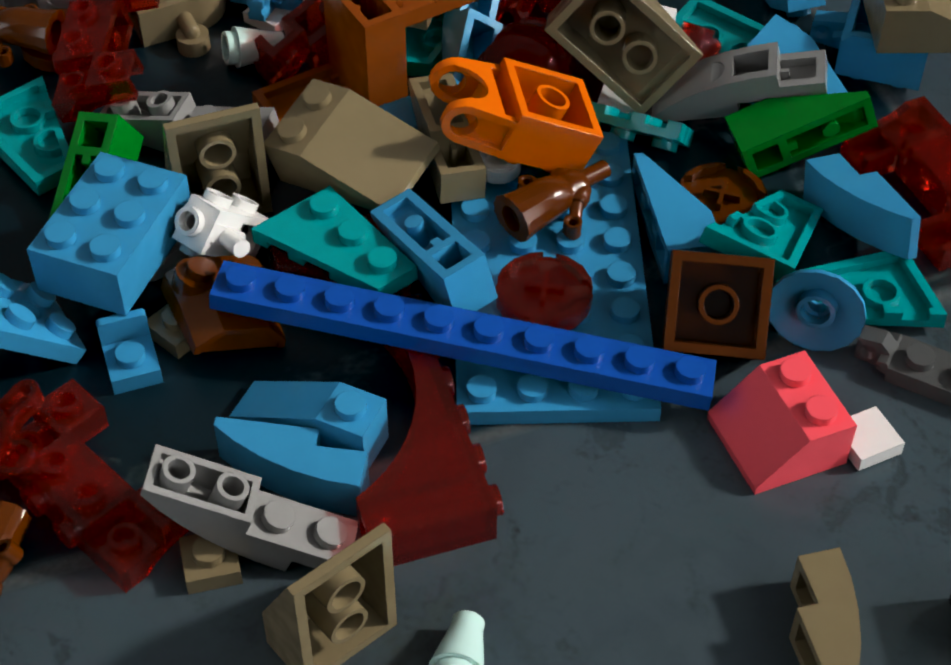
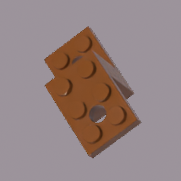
(364, 50)

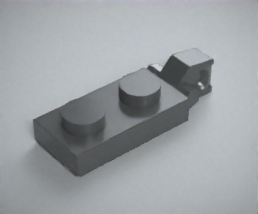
(907, 362)

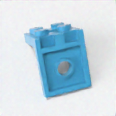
(35, 323)

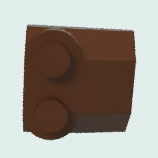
(207, 329)

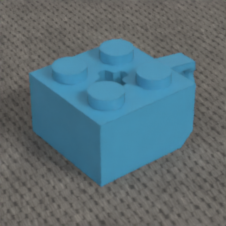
(857, 51)

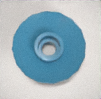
(816, 324)

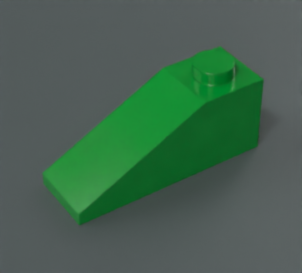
(795, 127)
(91, 135)

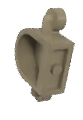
(179, 20)

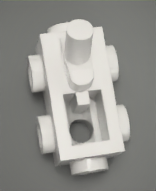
(215, 224)

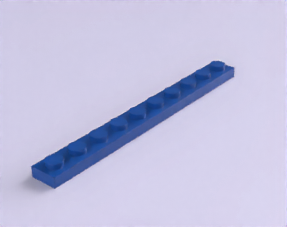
(464, 335)

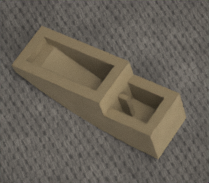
(456, 169)
(827, 611)

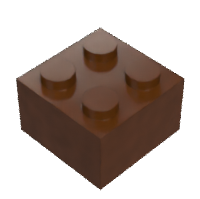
(718, 304)

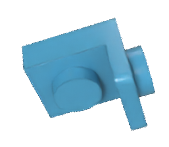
(129, 351)

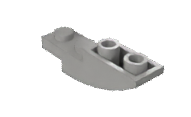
(742, 75)
(162, 107)
(237, 516)

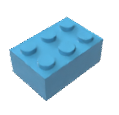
(109, 233)

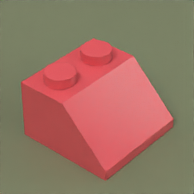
(783, 423)

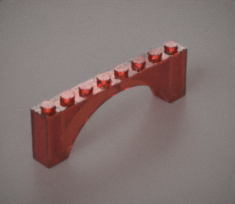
(436, 484)

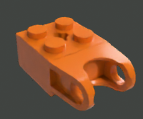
(519, 112)

